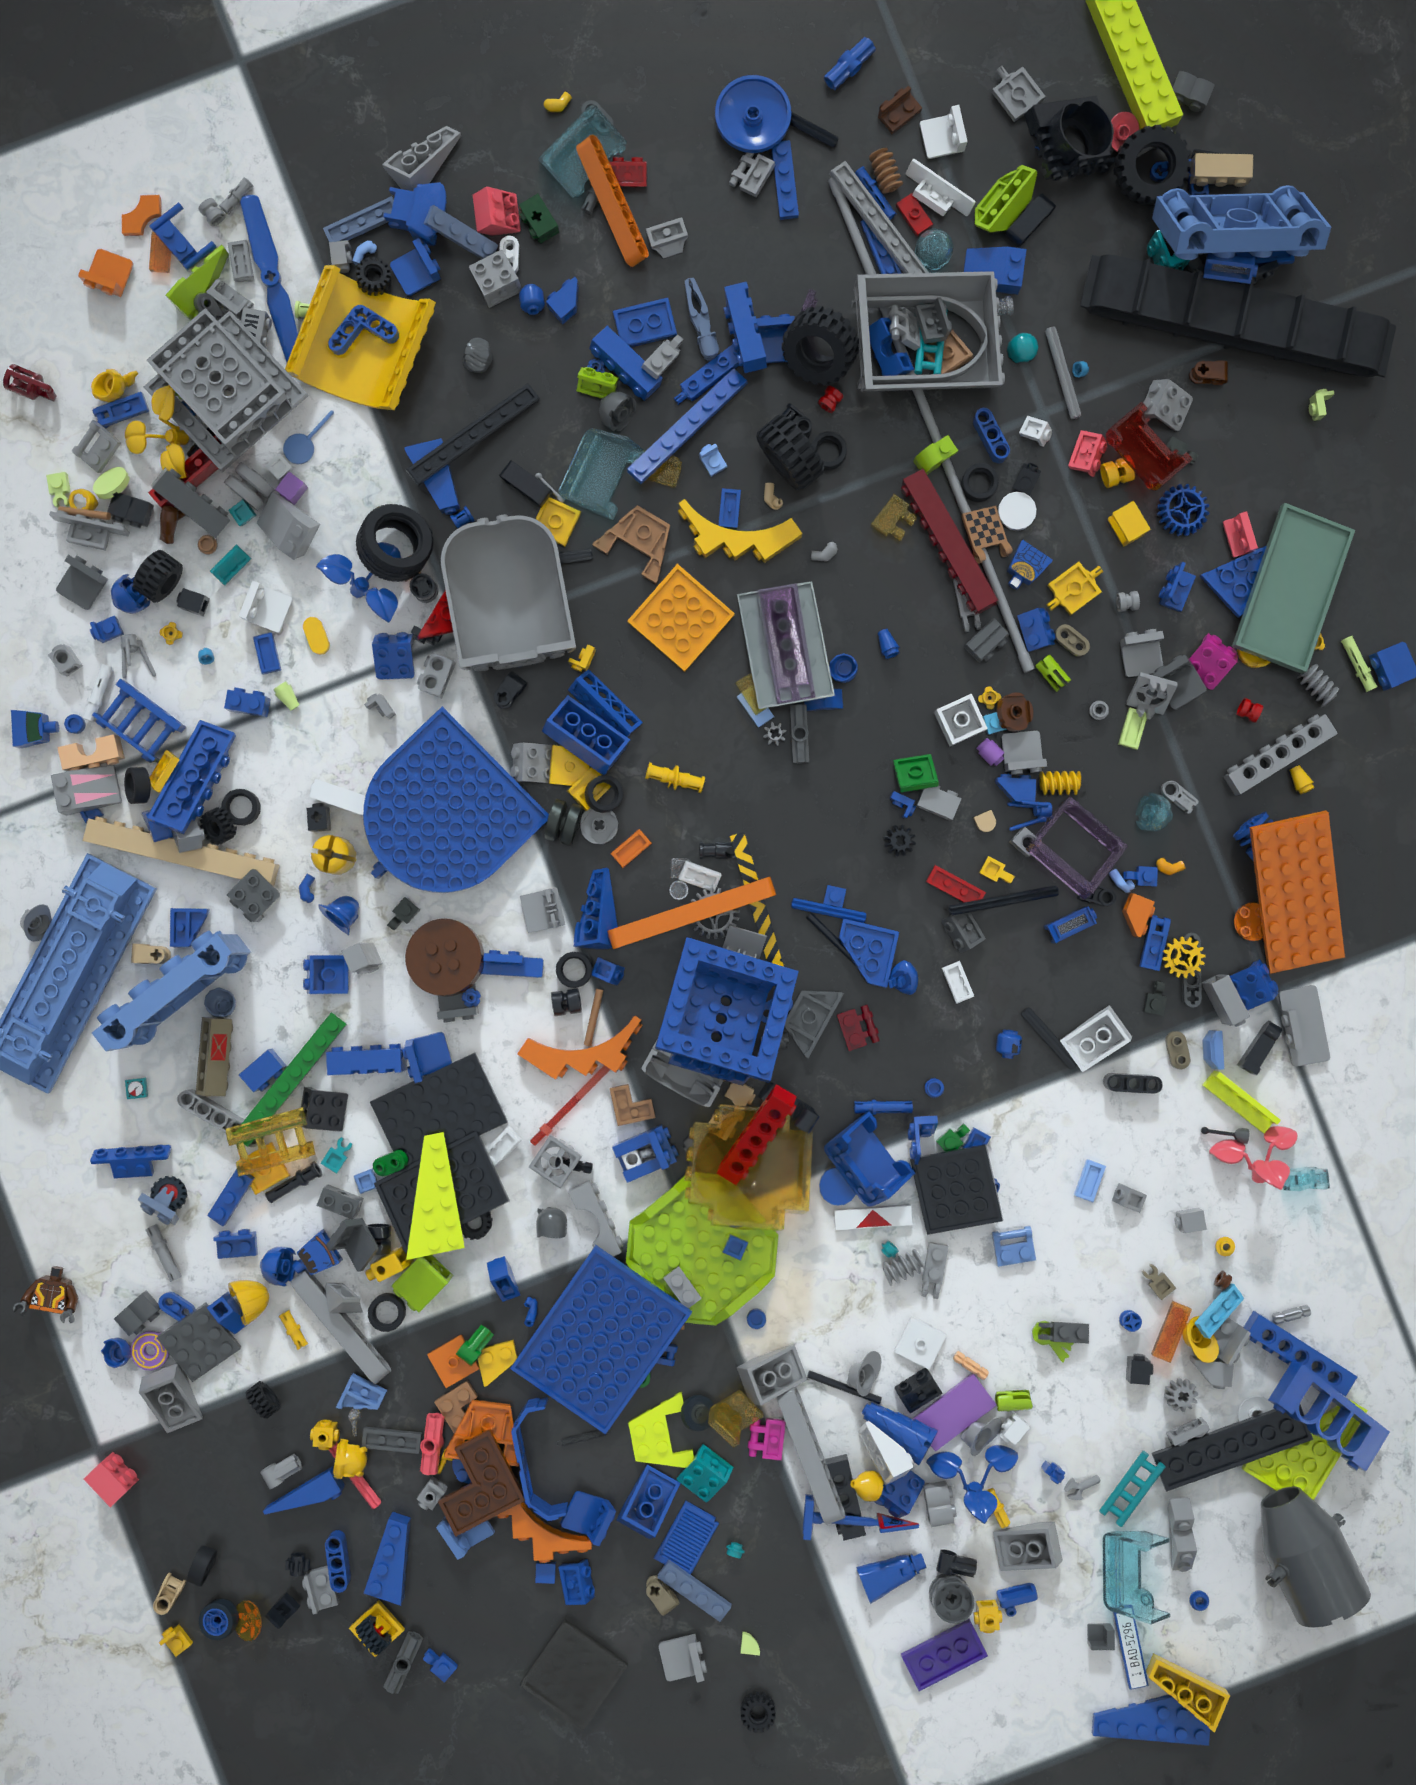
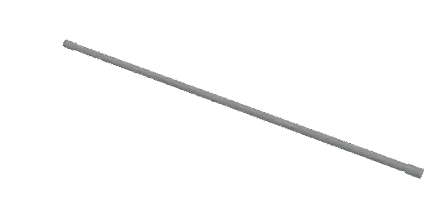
(1023, 655)

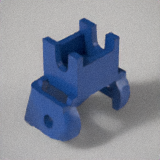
(412, 207)

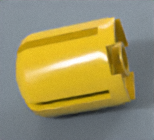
(327, 846)

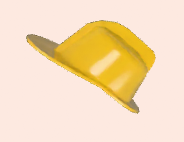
(1203, 1348)

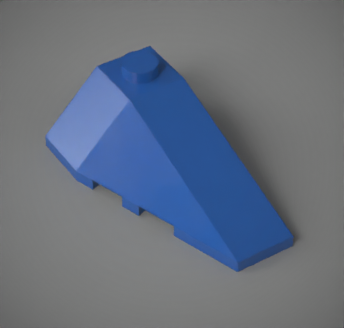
(597, 913)

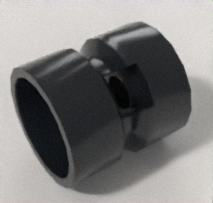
(423, 588)
(573, 1000)
(381, 1232)

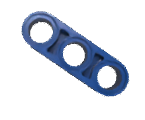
(991, 444)
(337, 1570)

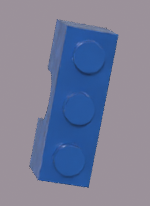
(881, 340)

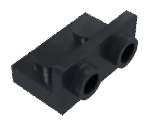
(918, 1390)

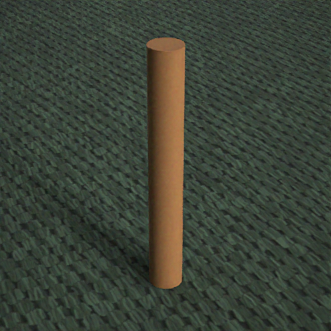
(88, 513)
(593, 1017)

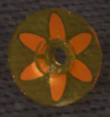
(249, 1621)

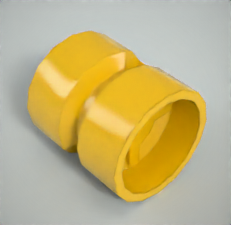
(1116, 472)

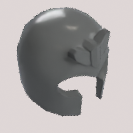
(551, 1223)

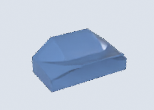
(1213, 1049)

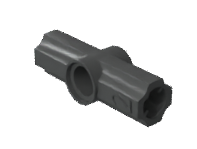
(800, 747)
(398, 1671)

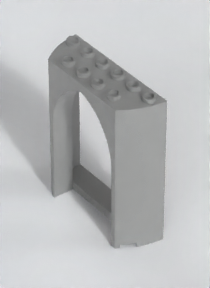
(964, 293)

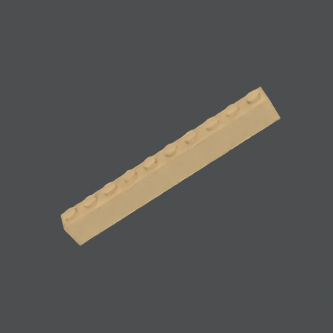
(206, 858)

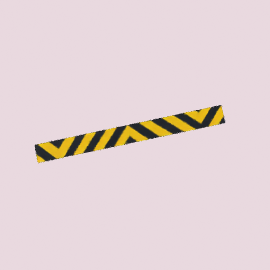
(758, 908)

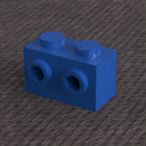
(247, 703)

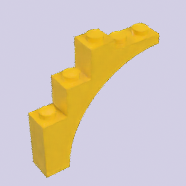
(711, 537)

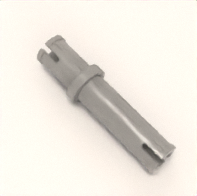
(163, 1252)

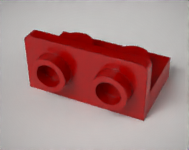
(630, 172)

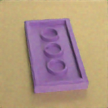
(956, 1410)

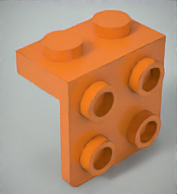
(107, 272)

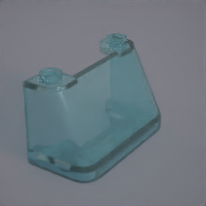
(562, 157)

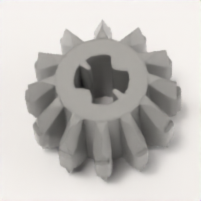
(1173, 1394)

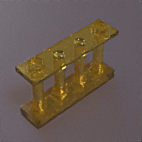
(266, 1126)

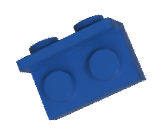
(236, 1244)
(577, 1583)

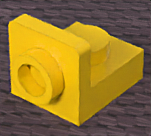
(586, 656)
(176, 1639)

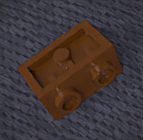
(899, 110)

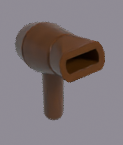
(168, 522)

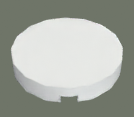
(1017, 511)

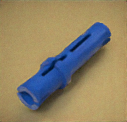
(863, 176)
(883, 1107)

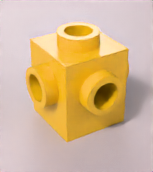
(326, 1428)
(987, 1616)

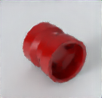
(830, 399)
(1249, 710)

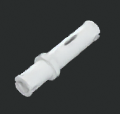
(98, 691)

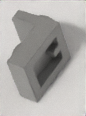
(383, 708)
(1129, 1198)

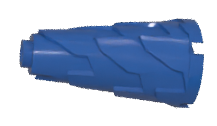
(908, 1433)

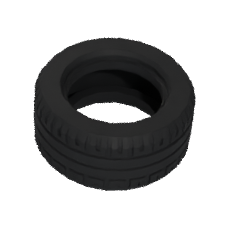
(411, 525)

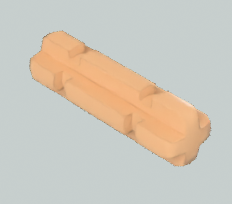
(970, 1365)

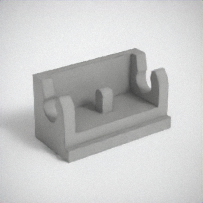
(229, 298)

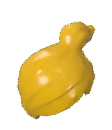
(111, 384)

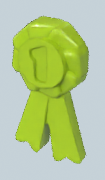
(1056, 1346)

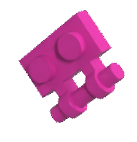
(773, 1438)

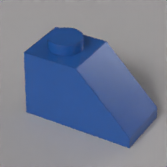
(503, 1279)

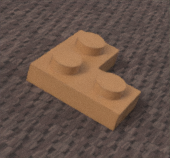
(627, 1110)
(452, 1403)

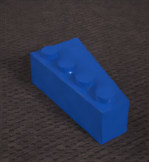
(744, 328)
(365, 1060)

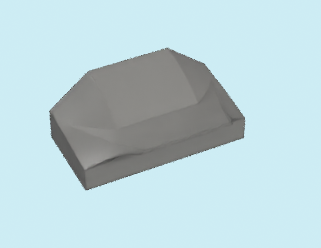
(668, 237)

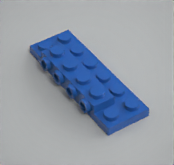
(193, 777)

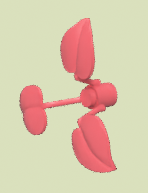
(1272, 1172)

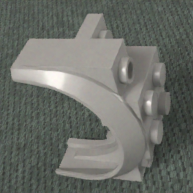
(690, 1084)

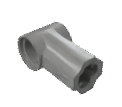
(277, 1473)

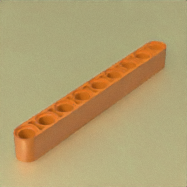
(691, 912)

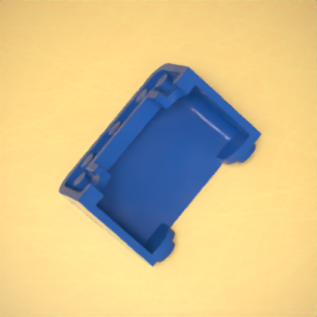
(866, 1162)

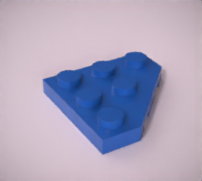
(870, 949)

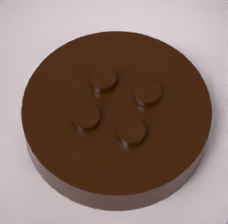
(444, 957)

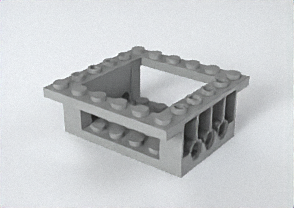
(261, 385)

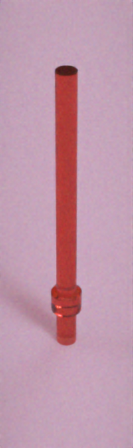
(546, 1129)

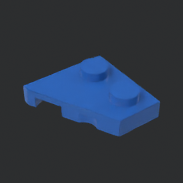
(185, 925)

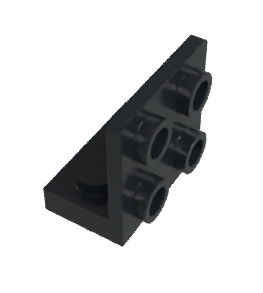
(324, 1109)

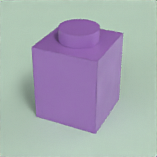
(291, 488)

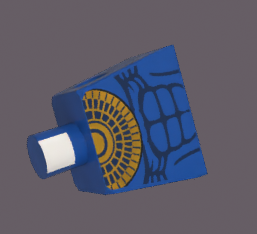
(1026, 565)

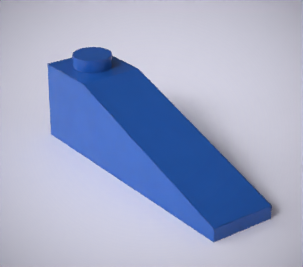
(313, 1491)

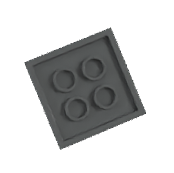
(198, 1342)

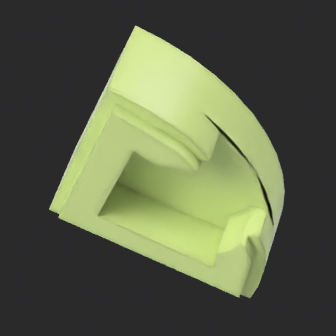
(749, 1645)

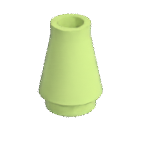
(286, 695)

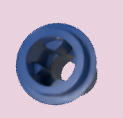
(888, 644)

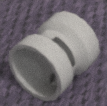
(212, 212)
(1127, 601)

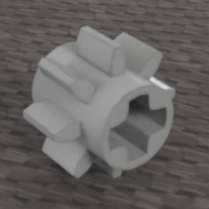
(776, 739)

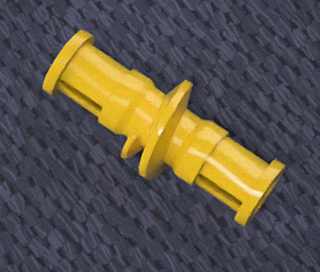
(675, 777)

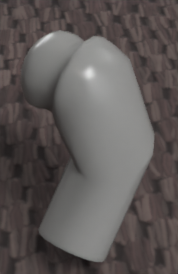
(826, 554)

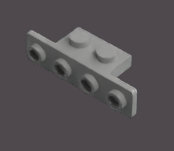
(89, 532)

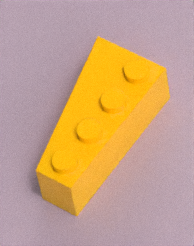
(1192, 1691)

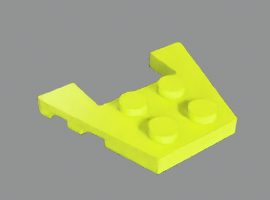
(652, 1438)

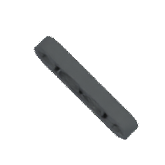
(1198, 993)

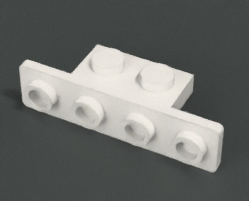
(937, 192)

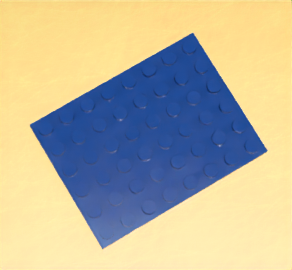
(600, 1339)

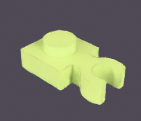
(58, 485)

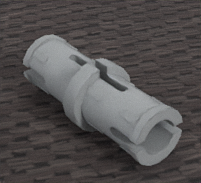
(236, 195)

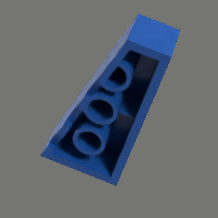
(389, 1568)

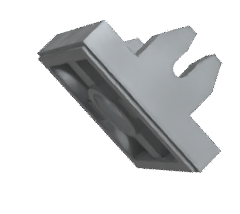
(1155, 683)
(547, 1173)

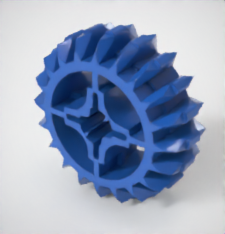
(1183, 524)

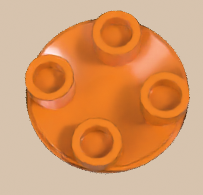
(1248, 922)

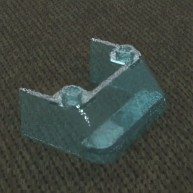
(1123, 1575)

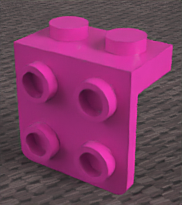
(1213, 660)

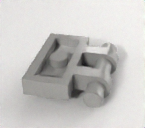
(756, 176)
(907, 329)

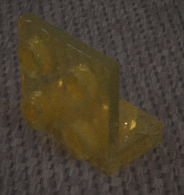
(733, 1415)

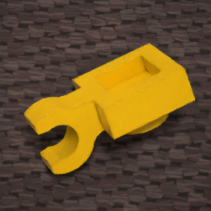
(994, 869)

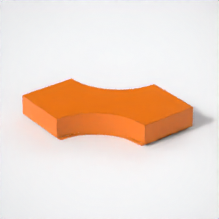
(146, 210)

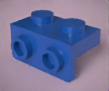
(1036, 629)

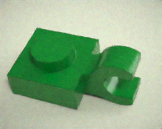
(951, 1140)

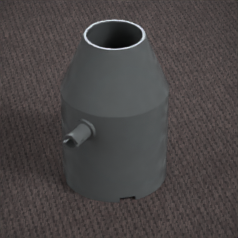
(1310, 1559)

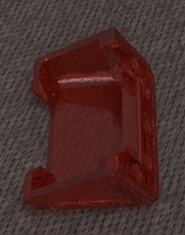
(1144, 449)

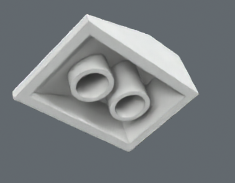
(1096, 1038)
(886, 1454)

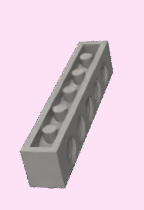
(1323, 731)

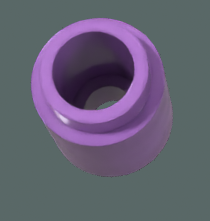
(990, 752)

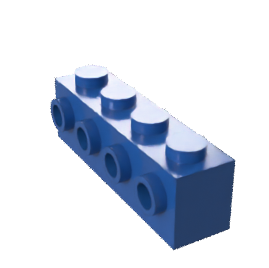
(624, 363)

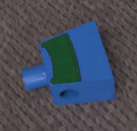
(31, 728)

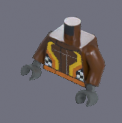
(51, 1295)

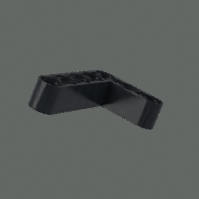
(802, 1117)

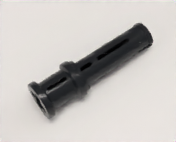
(301, 1177)

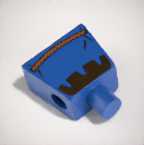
(316, 1256)

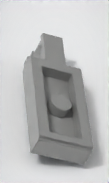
(662, 357)

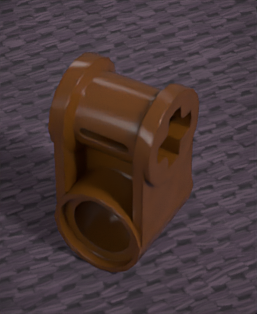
(1213, 372)

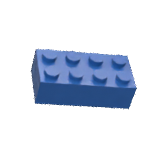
(585, 735)

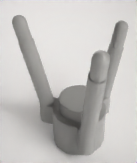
(130, 645)

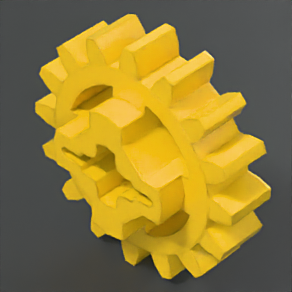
(1191, 953)

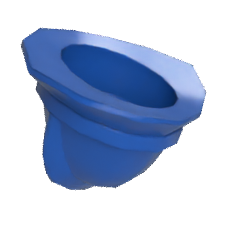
(341, 912)

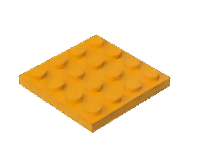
(681, 617)

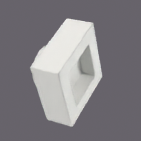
(279, 467)

